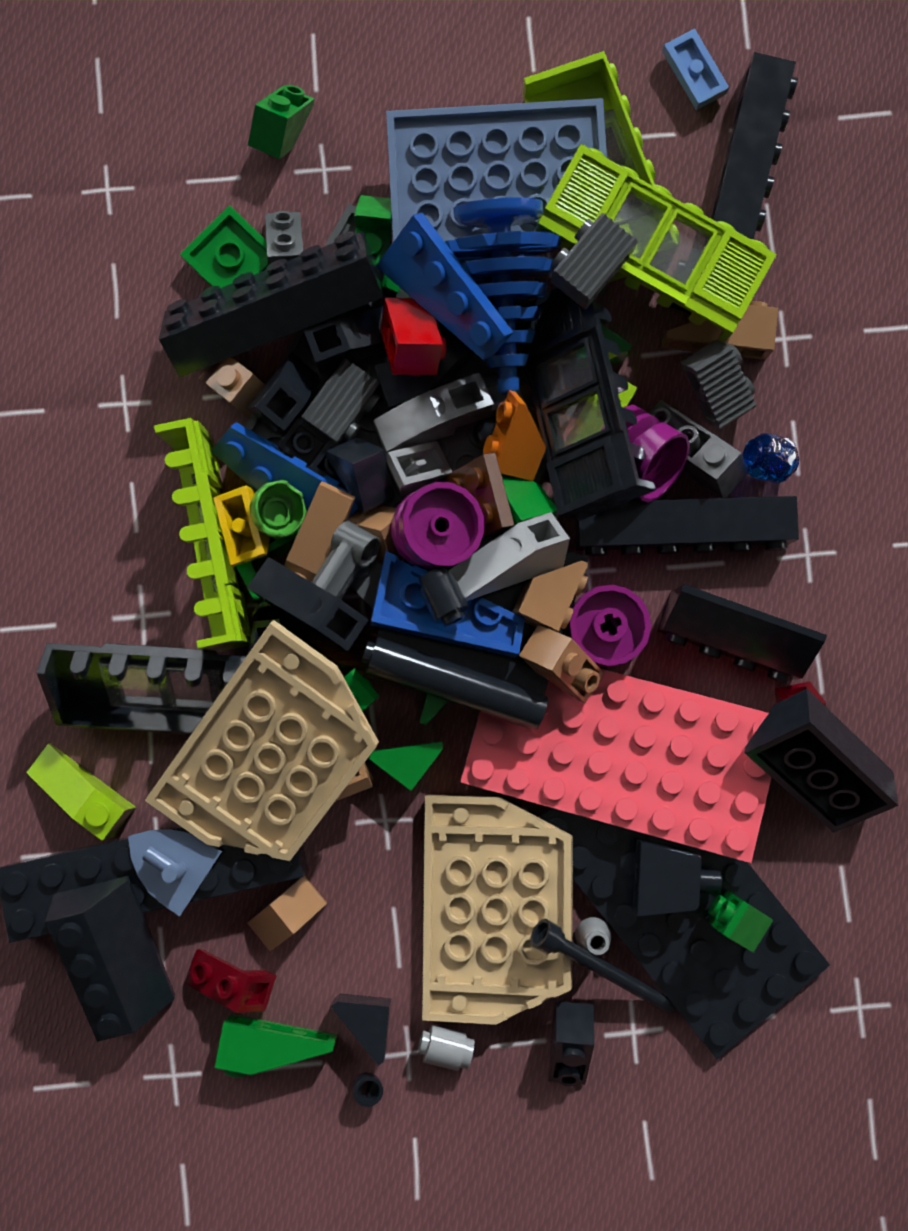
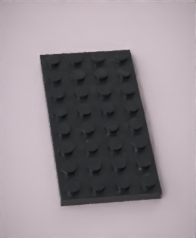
(703, 973)

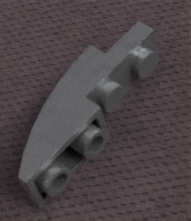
(439, 412)

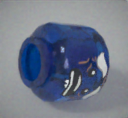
(771, 458)

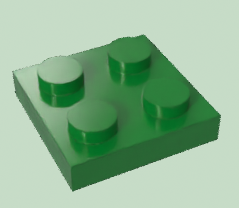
(226, 250)

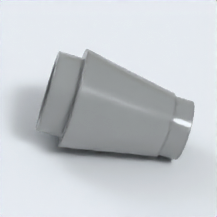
(590, 928)

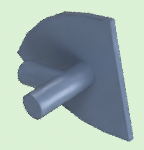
(171, 865)

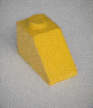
(240, 534)

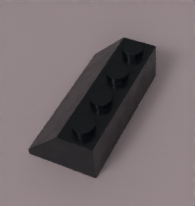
(739, 633)
(822, 763)
(109, 956)

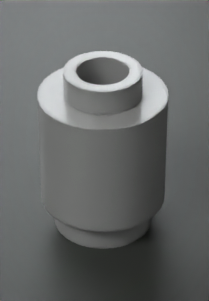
(446, 1048)

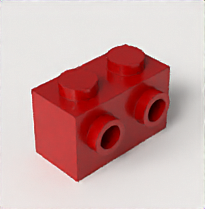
(411, 338)

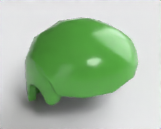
(277, 509)

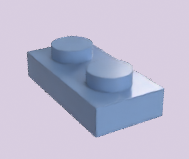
(695, 69)

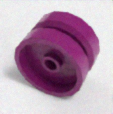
(457, 531)
(628, 619)

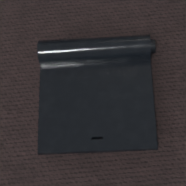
(465, 675)

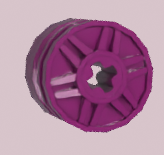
(664, 451)

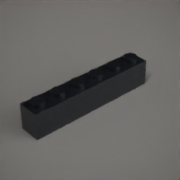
(754, 143)
(691, 524)

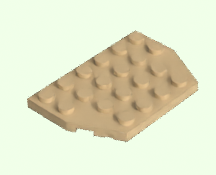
(268, 751)
(485, 889)

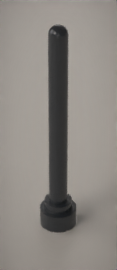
(550, 939)

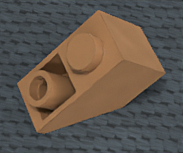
(548, 597)
(562, 662)

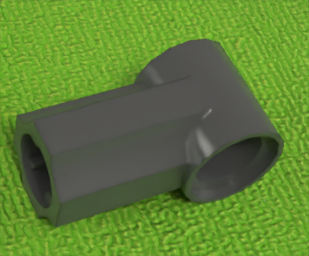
(350, 552)

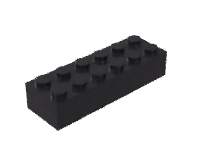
(270, 303)

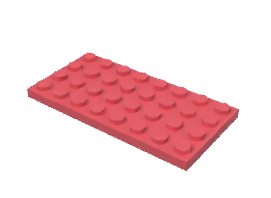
(634, 761)

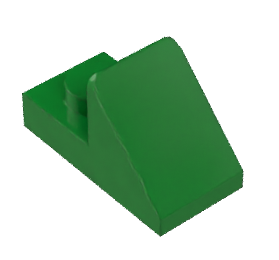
(375, 218)

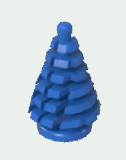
(500, 259)

